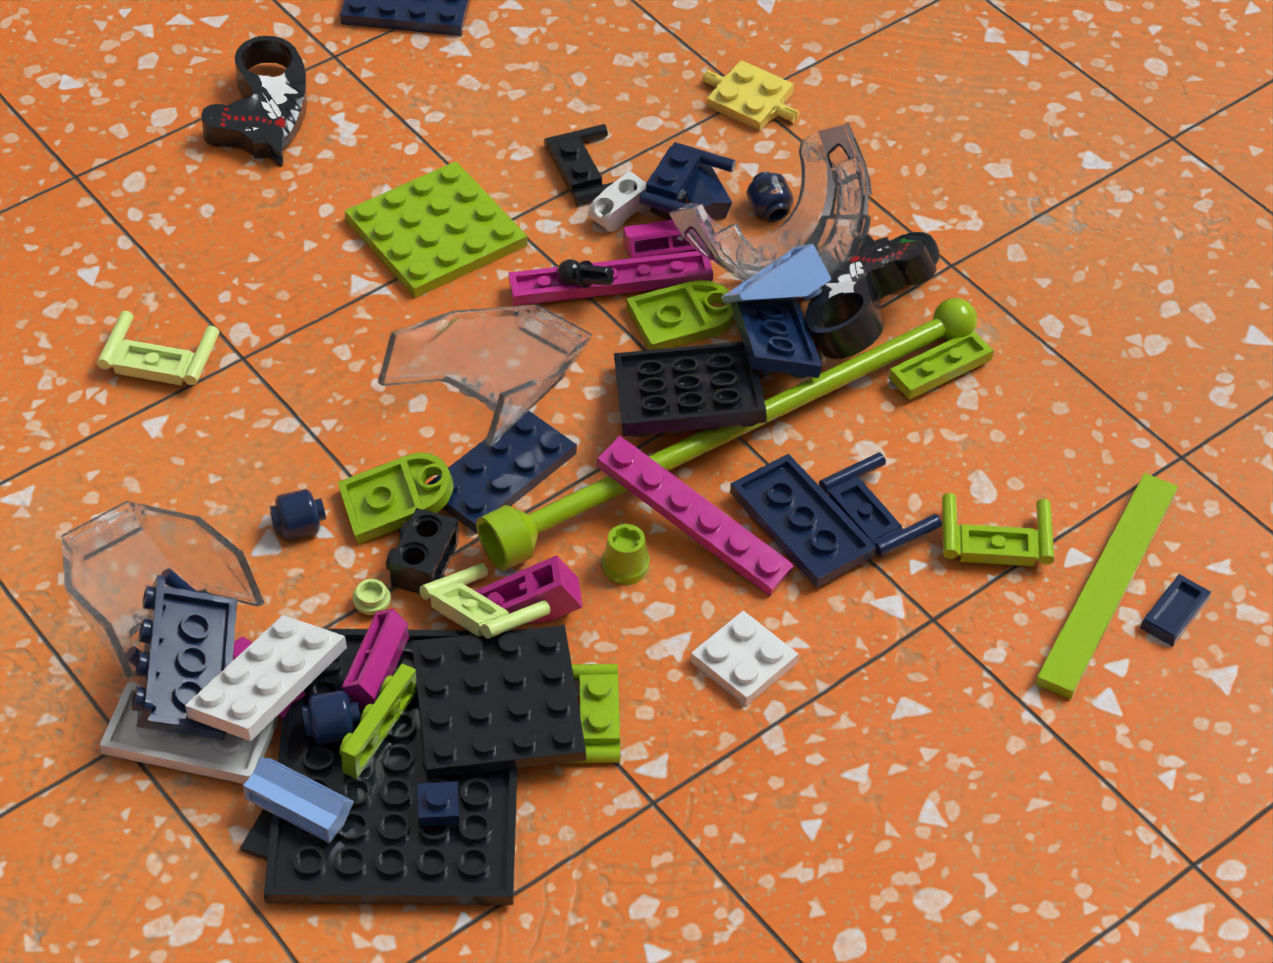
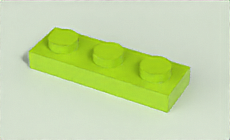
(940, 364)
(378, 720)

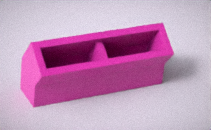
(654, 239)
(376, 657)

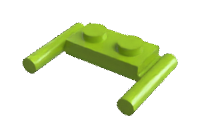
(997, 543)
(599, 711)

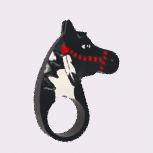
(271, 106)
(848, 310)

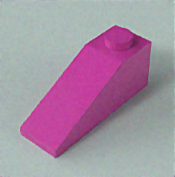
(545, 581)

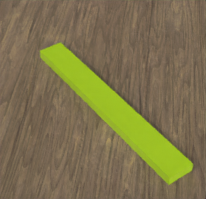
(1106, 586)

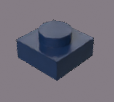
(438, 804)

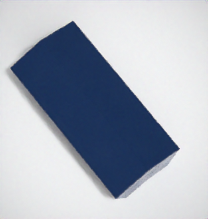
(708, 190)

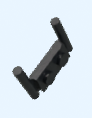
(576, 163)

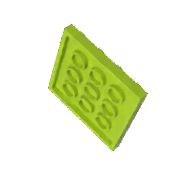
(435, 228)

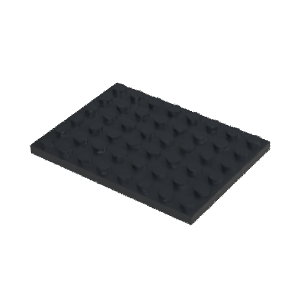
(380, 847)

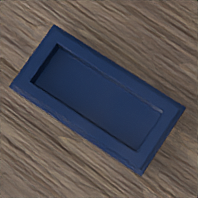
(1175, 610)

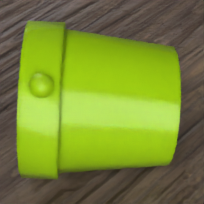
(625, 555)

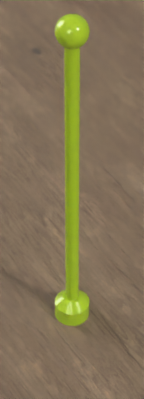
(511, 534)

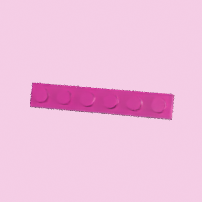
(628, 276)
(694, 515)

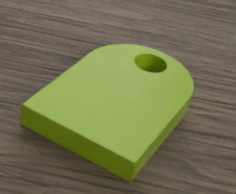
(680, 314)
(390, 493)

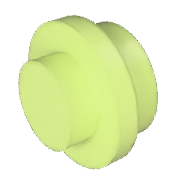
(371, 597)

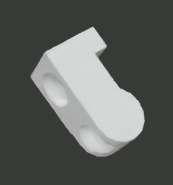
(618, 202)

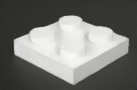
(744, 658)

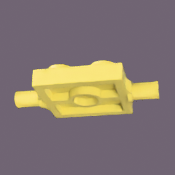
(750, 95)

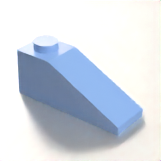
(788, 277)

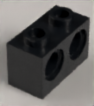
(423, 550)

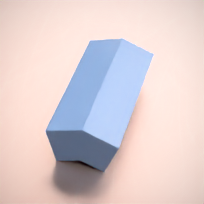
(297, 799)

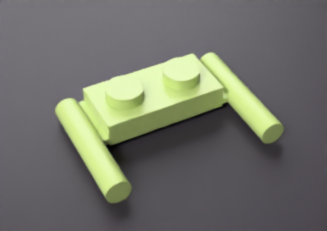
(152, 360)
(473, 610)

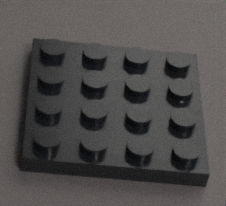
(688, 389)
(497, 701)

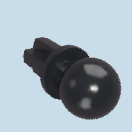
(584, 273)

